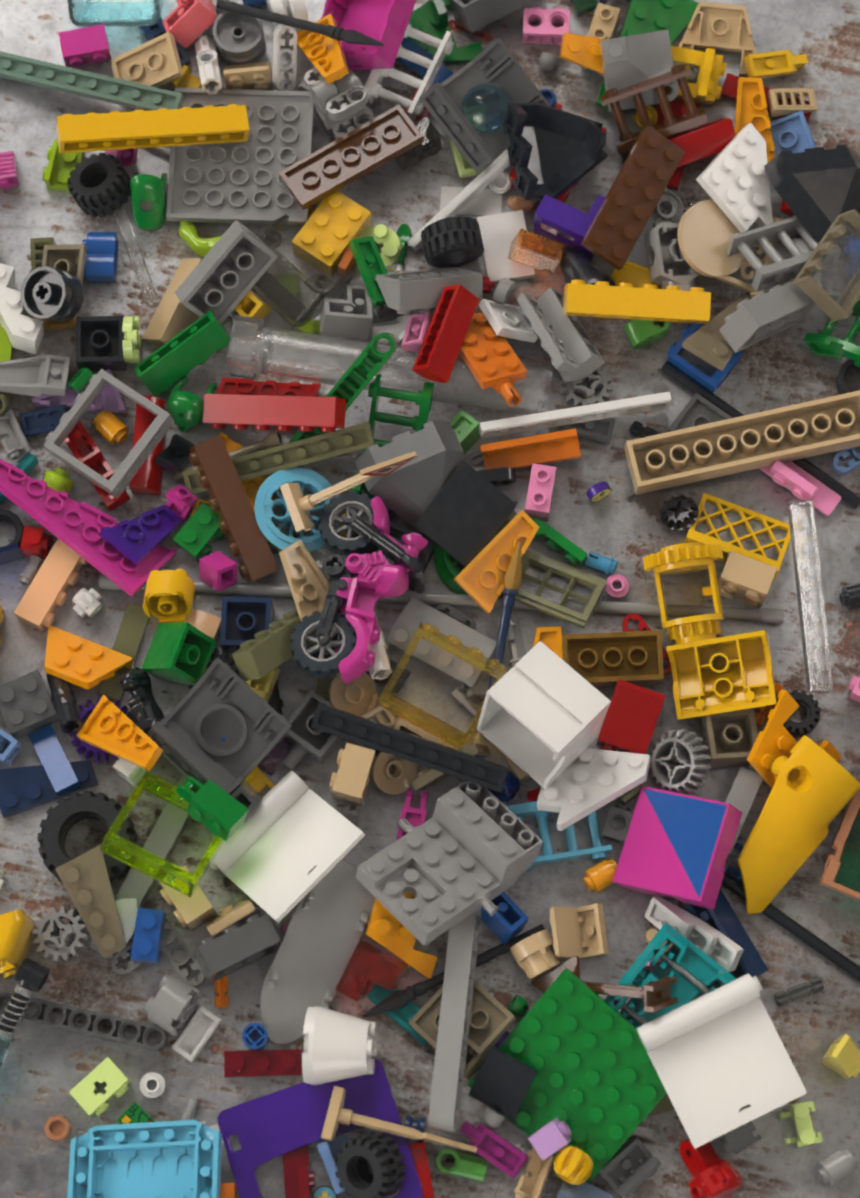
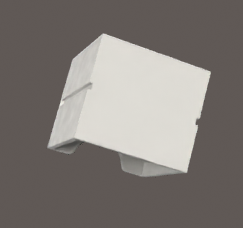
(542, 714)

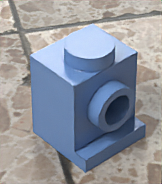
(8, 748)

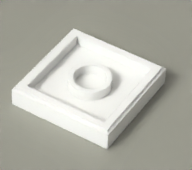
(507, 320)

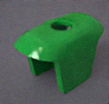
(151, 189)

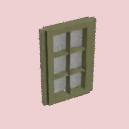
(558, 589)

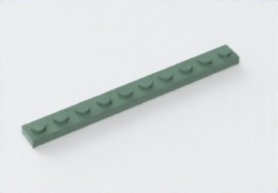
(87, 83)

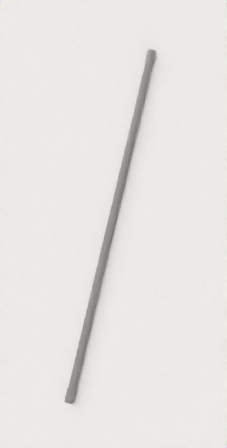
(763, 615)

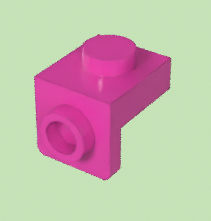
(181, 501)

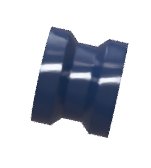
(418, 1124)

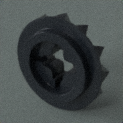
(685, 519)

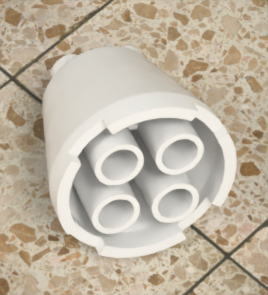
(336, 1046)

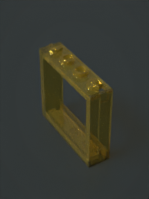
(421, 718)

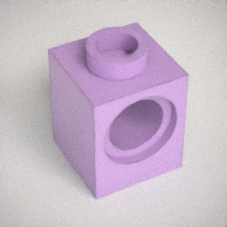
(550, 1138)

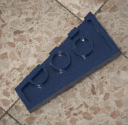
(30, 786)

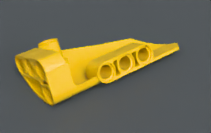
(793, 821)

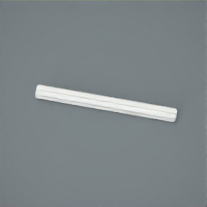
(465, 196)

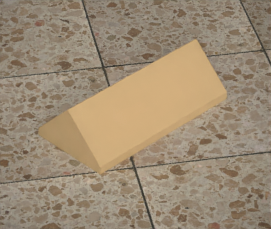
(171, 314)

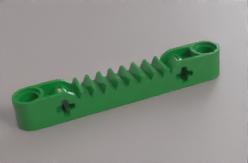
(357, 376)

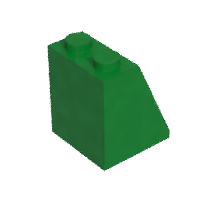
(178, 653)

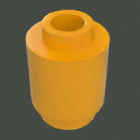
(111, 427)
(600, 875)

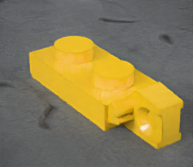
(774, 63)

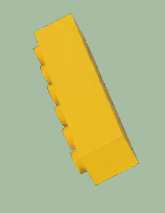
(637, 303)

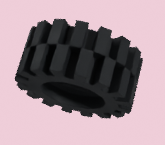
(812, 717)

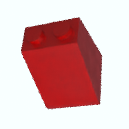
(630, 719)

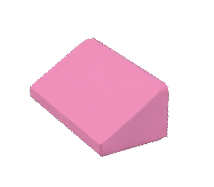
(416, 331)

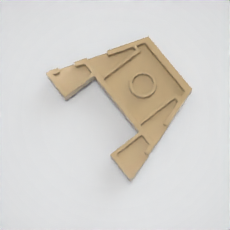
(720, 28)

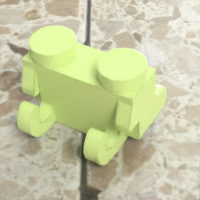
(803, 1125)

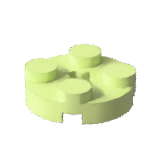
(389, 239)
(132, 341)

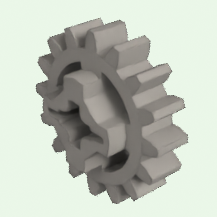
(588, 395)
(63, 944)

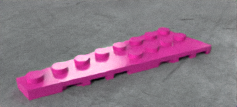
(79, 528)

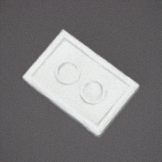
(497, 235)

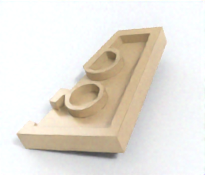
(305, 579)

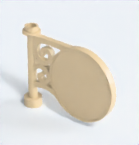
(704, 239)

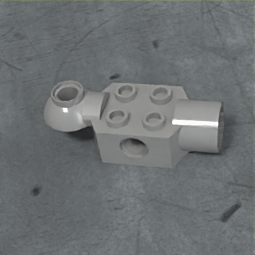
(664, 256)

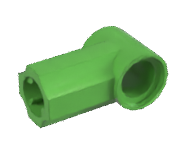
(464, 1165)

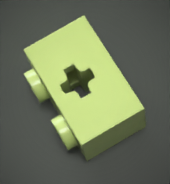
(105, 1073)

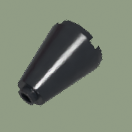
(578, 266)

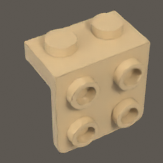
(579, 931)

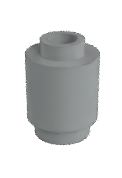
(837, 1167)

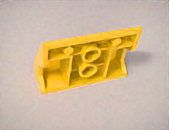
(722, 675)

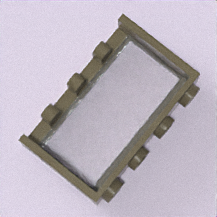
(833, 268)

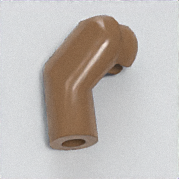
(518, 203)

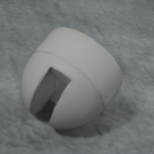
(548, 62)
(492, 1118)

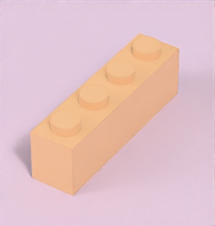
(50, 586)

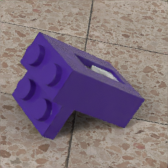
(565, 222)

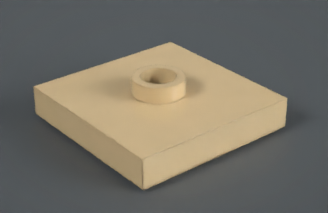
(229, 915)

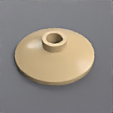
(396, 781)

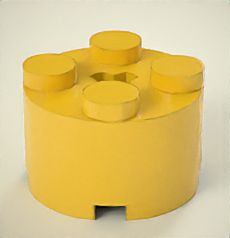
(169, 595)

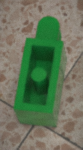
(213, 807)

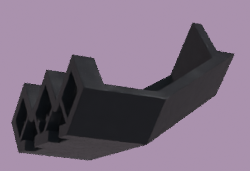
(550, 148)
(817, 184)

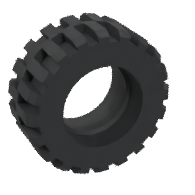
(69, 813)

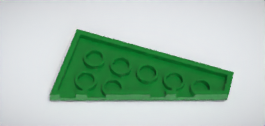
(654, 16)

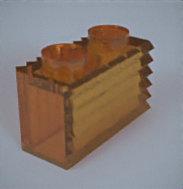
(536, 251)

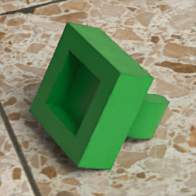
(80, 380)

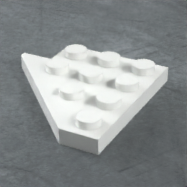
(740, 181)
(592, 783)

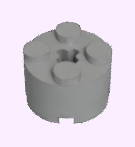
(173, 1004)

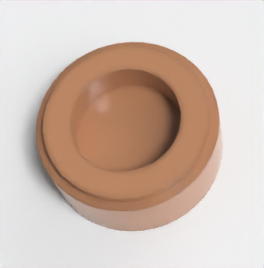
(57, 1128)

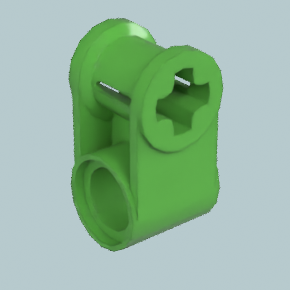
(644, 332)

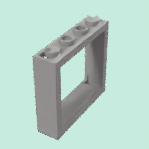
(137, 455)

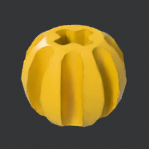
(573, 1165)

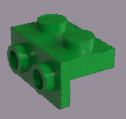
(200, 533)

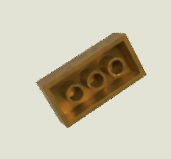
(615, 656)

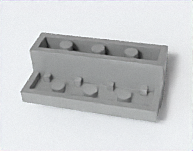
(561, 335)

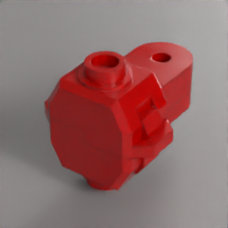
(710, 1175)

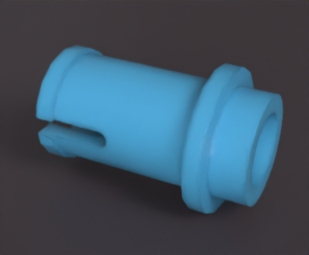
(601, 563)

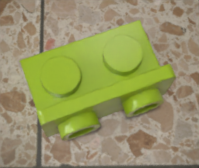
(59, 168)

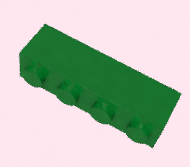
(182, 353)

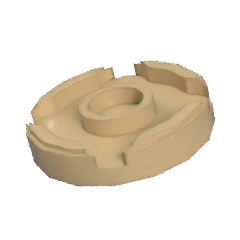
(355, 697)

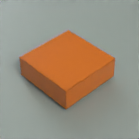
(346, 262)

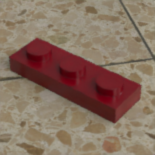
(263, 1063)

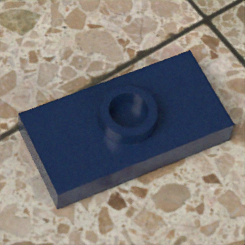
(41, 420)

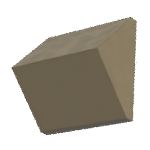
(66, 257)

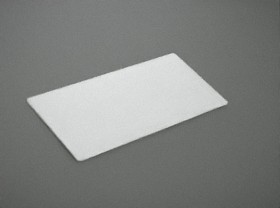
(483, 204)

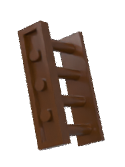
(672, 124)

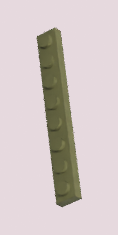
(293, 454)

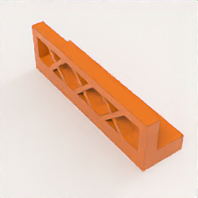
(533, 449)

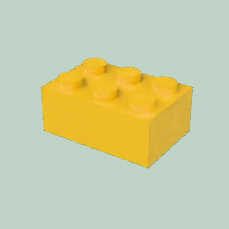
(330, 231)

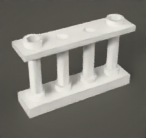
(376, 77)

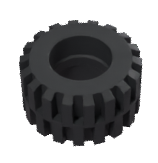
(99, 185)
(452, 242)
(385, 1162)

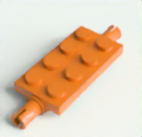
(492, 359)

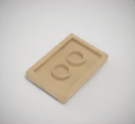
(150, 63)

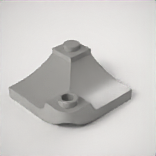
(637, 59)

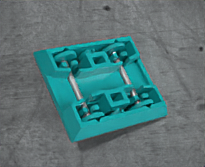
(691, 966)

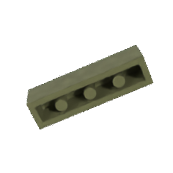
(268, 648)

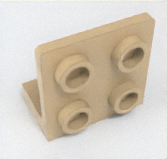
(249, 76)

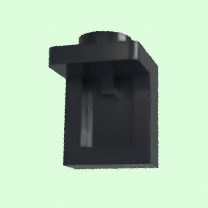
(175, 455)

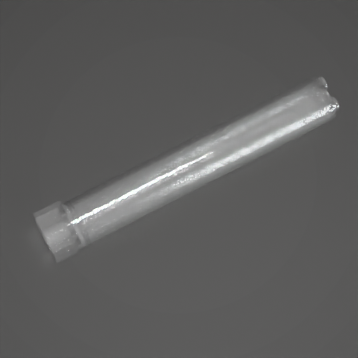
(325, 360)

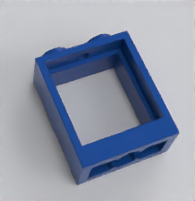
(710, 383)

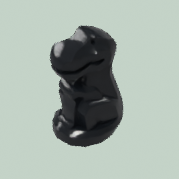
(143, 706)

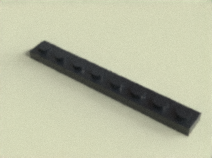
(410, 747)

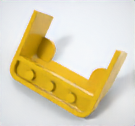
(15, 941)

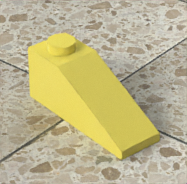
(843, 1057)

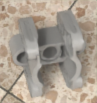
(338, 110)

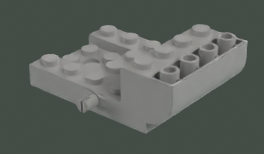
(451, 862)

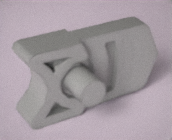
(466, 697)

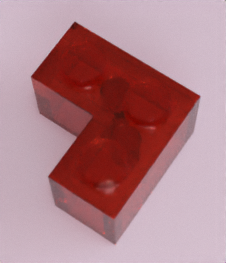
(367, 966)

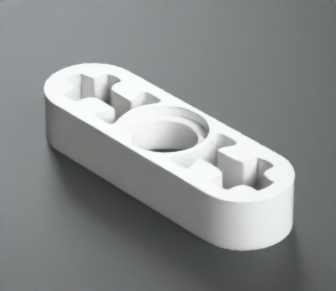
(291, 41)

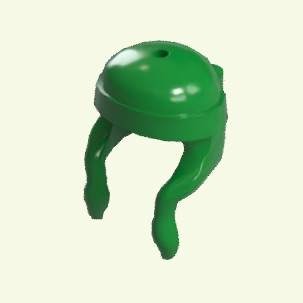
(185, 406)

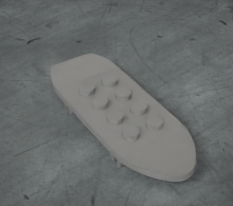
(314, 951)

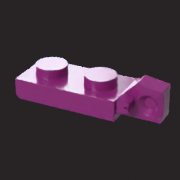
(495, 1148)

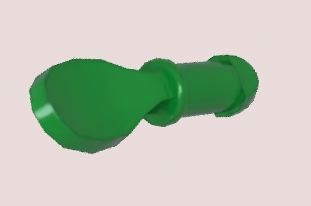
(404, 234)

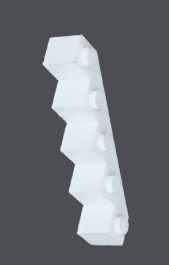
(23, 331)

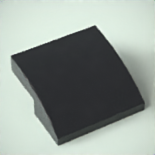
(503, 1082)

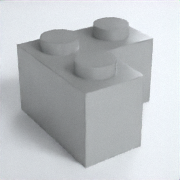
(349, 316)

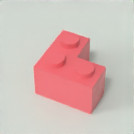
(190, 20)

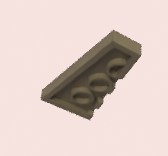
(709, 342)
(92, 894)

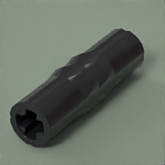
(64, 704)

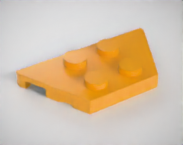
(80, 659)

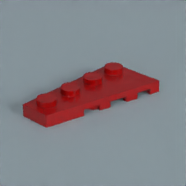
(242, 386)

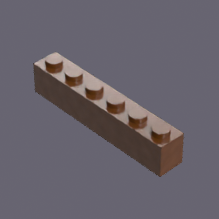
(233, 509)

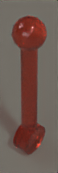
(453, 25)

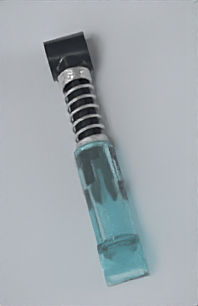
(30, 979)

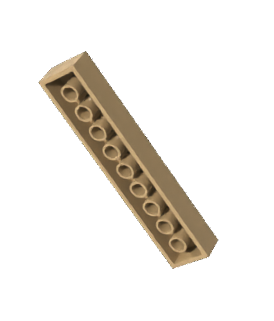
(744, 443)

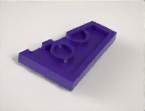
(142, 534)

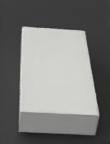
(196, 1034)

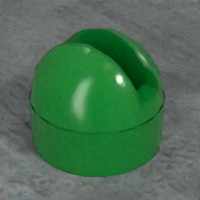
(518, 1006)

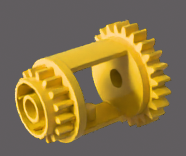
(685, 559)

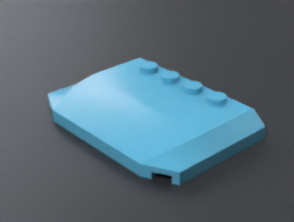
(146, 1161)

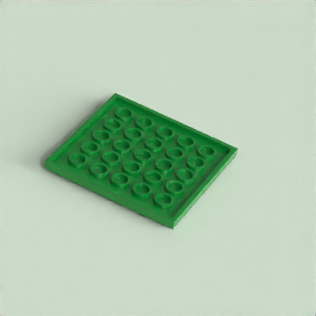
(588, 1067)

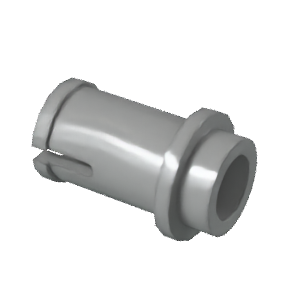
(30, 571)

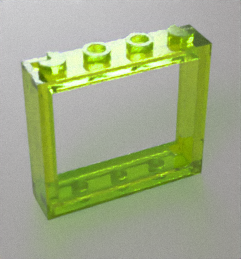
(147, 861)

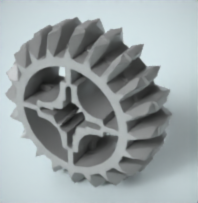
(687, 749)

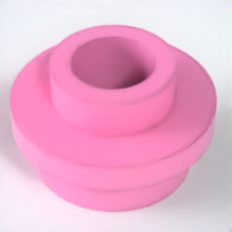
(617, 593)

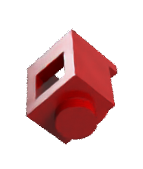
(35, 542)

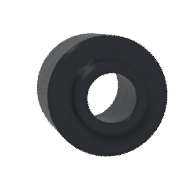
(850, 596)

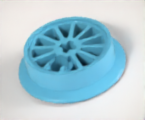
(264, 506)

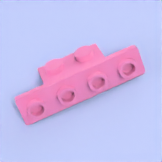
(803, 485)

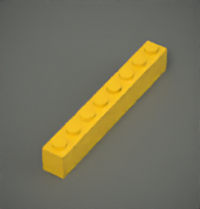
(152, 128)

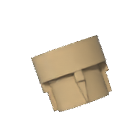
(535, 954)

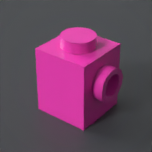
(218, 571)

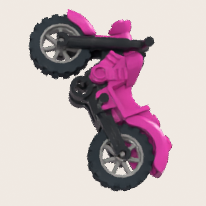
(355, 586)

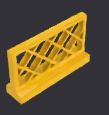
(706, 539)

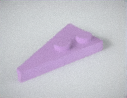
(108, 399)

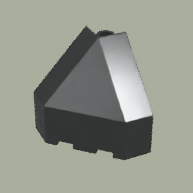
(419, 480)

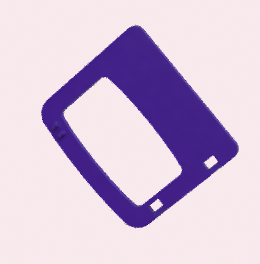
(297, 1118)

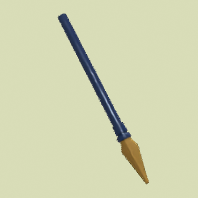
(512, 581)

